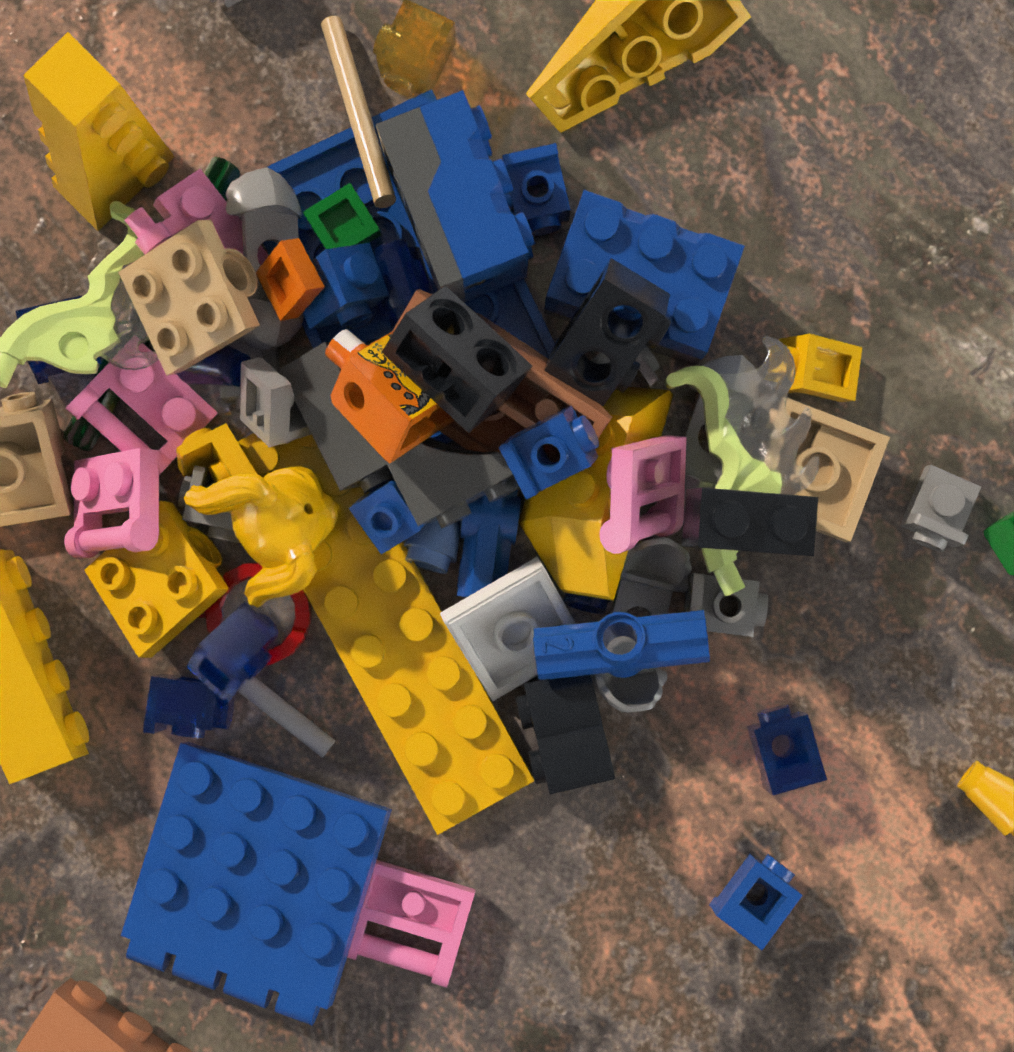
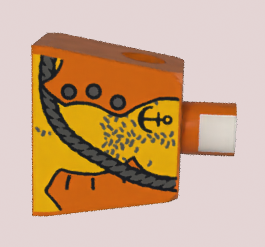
(380, 398)

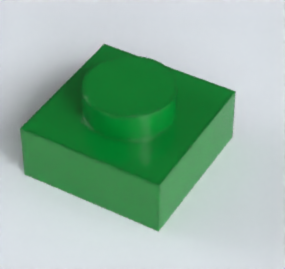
(342, 219)

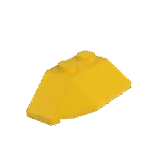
(568, 516)

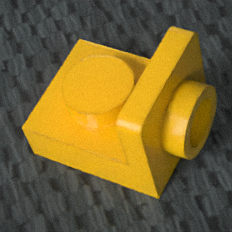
(824, 367)
(214, 450)

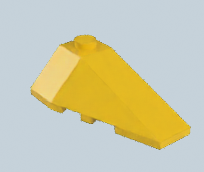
(625, 46)

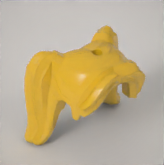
(273, 525)

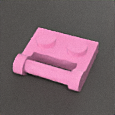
(159, 399)
(639, 476)
(111, 486)
(416, 906)

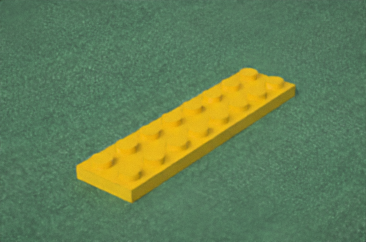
(403, 658)

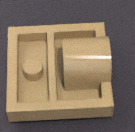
(192, 296)

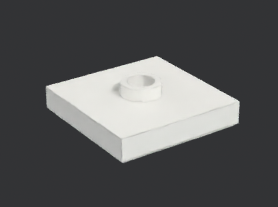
(499, 625)

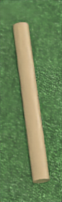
(358, 112)

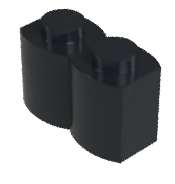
(567, 732)

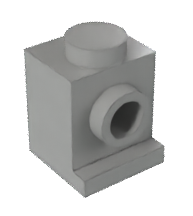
(705, 594)

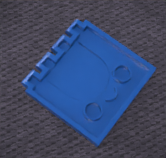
(254, 881)

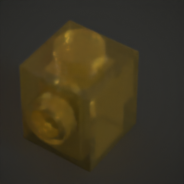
(414, 49)

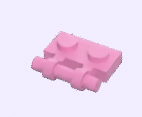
(181, 206)

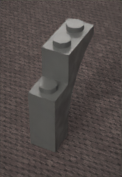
(432, 476)

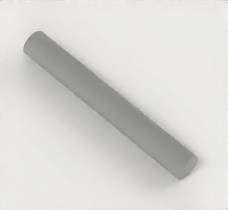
(287, 716)

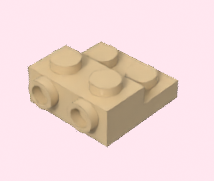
(31, 462)
(846, 471)

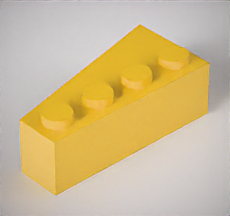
(35, 711)

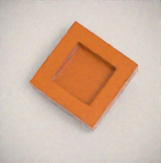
(289, 279)

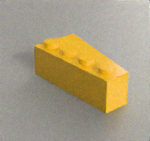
(93, 132)

